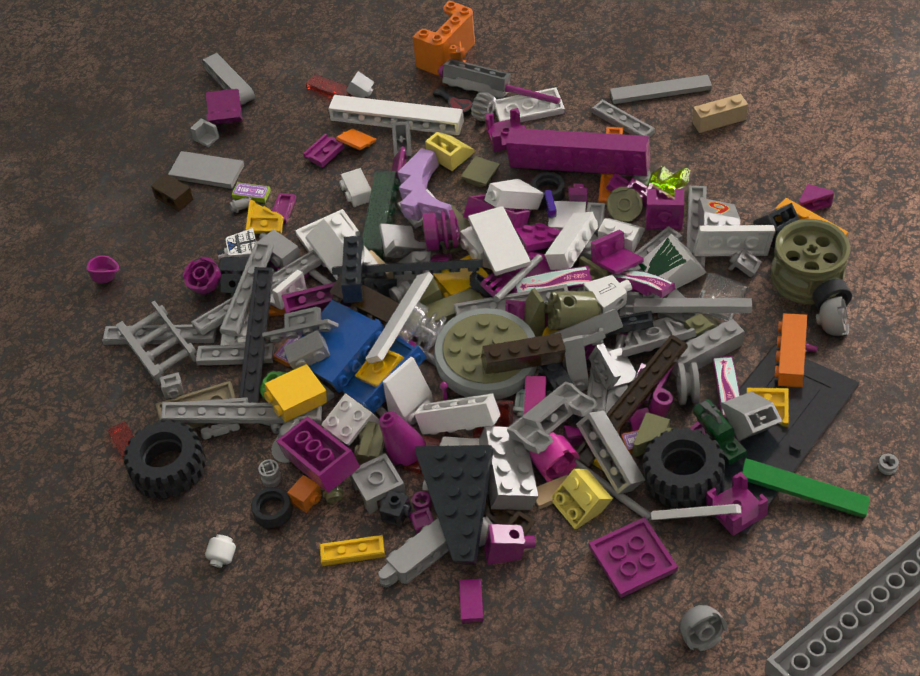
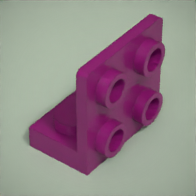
(223, 106)
(611, 255)

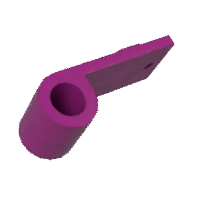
(661, 398)

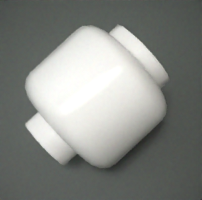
(220, 550)

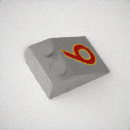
(716, 213)

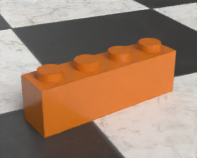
(792, 351)

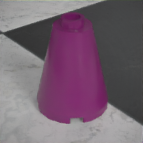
(399, 439)

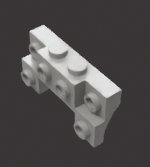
(548, 414)

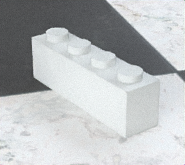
(571, 240)
(457, 414)

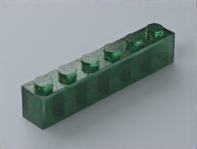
(380, 209)

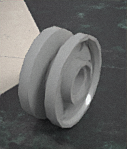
(687, 383)

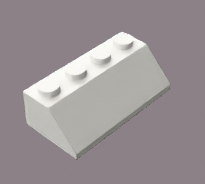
(328, 241)

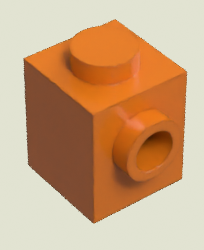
(304, 494)

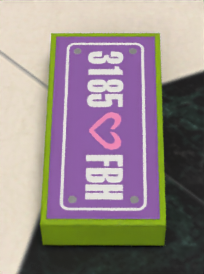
(256, 192)

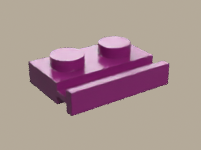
(323, 150)

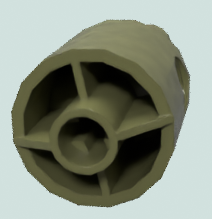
(570, 308)

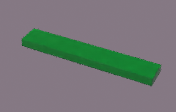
(806, 488)

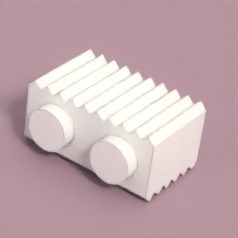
(356, 187)

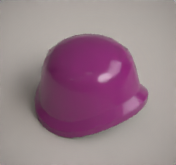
(102, 269)

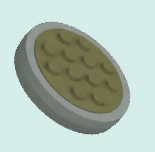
(460, 350)

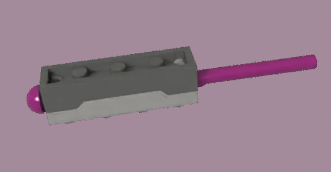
(485, 80)

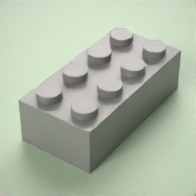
(511, 473)

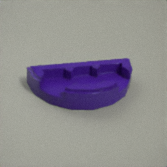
(551, 210)

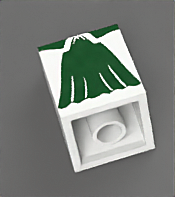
(673, 262)

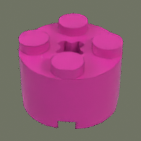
(556, 459)

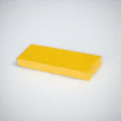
(352, 550)

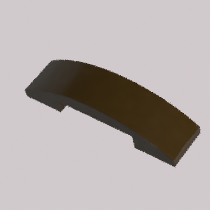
(508, 517)

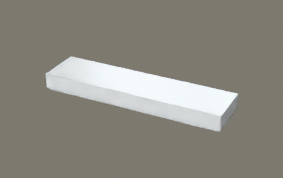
(696, 512)

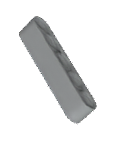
(227, 77)

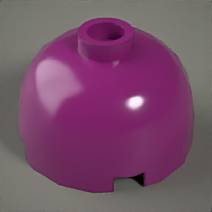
(202, 275)

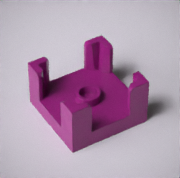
(499, 131)
(664, 212)
(751, 508)

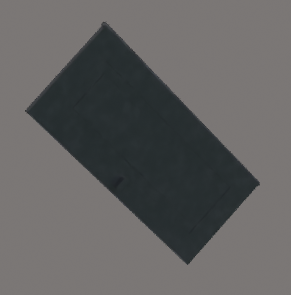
(809, 416)

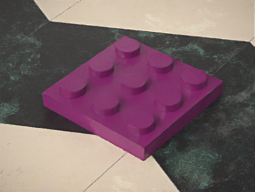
(633, 557)

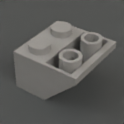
(750, 414)

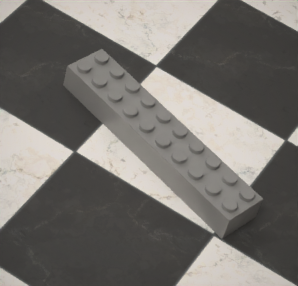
(853, 618)

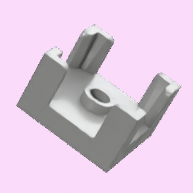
(375, 480)

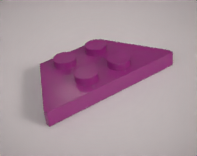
(537, 236)

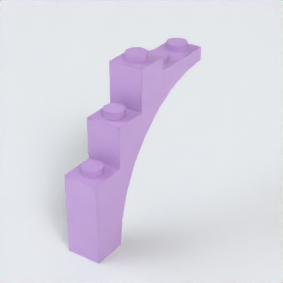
(414, 181)

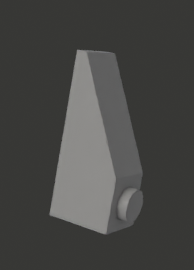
(575, 362)

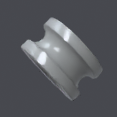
(884, 468)

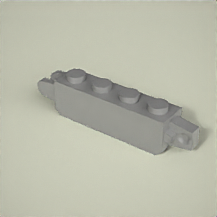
(414, 555)

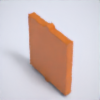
(356, 139)

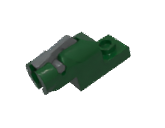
(720, 430)

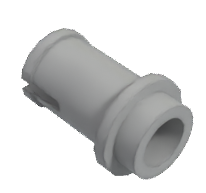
(239, 204)

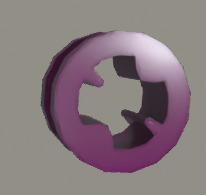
(418, 496)

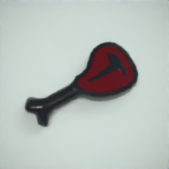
(454, 101)

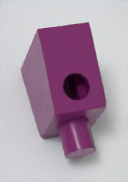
(506, 543)

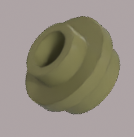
(334, 495)

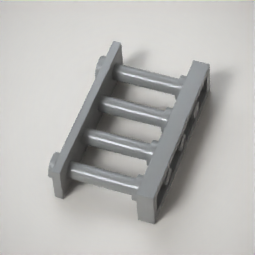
(147, 357)

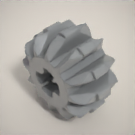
(483, 104)

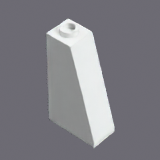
(514, 195)

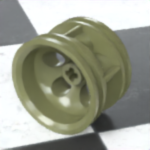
(811, 242)

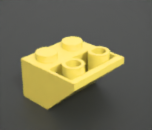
(448, 150)
(584, 498)

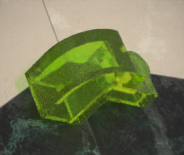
(668, 181)

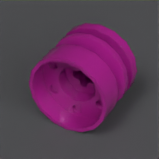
(440, 230)

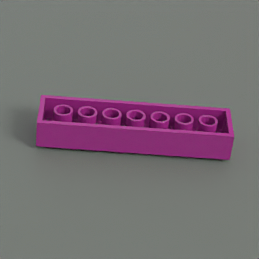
(578, 151)

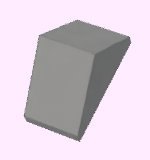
(401, 137)

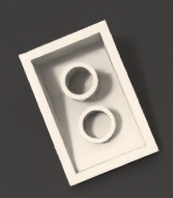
(406, 390)

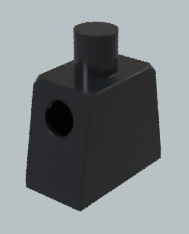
(787, 213)

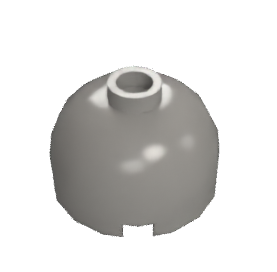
(833, 317)
(702, 627)

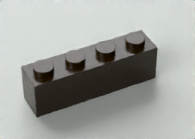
(373, 305)
(523, 353)

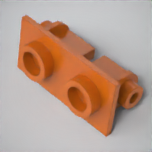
(457, 52)

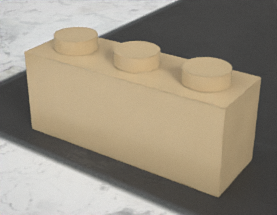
(720, 113)

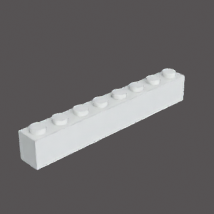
(384, 113)

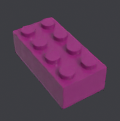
(318, 454)

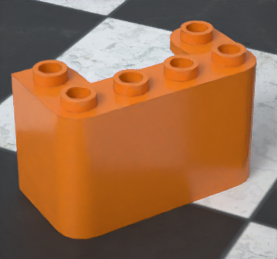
(432, 47)

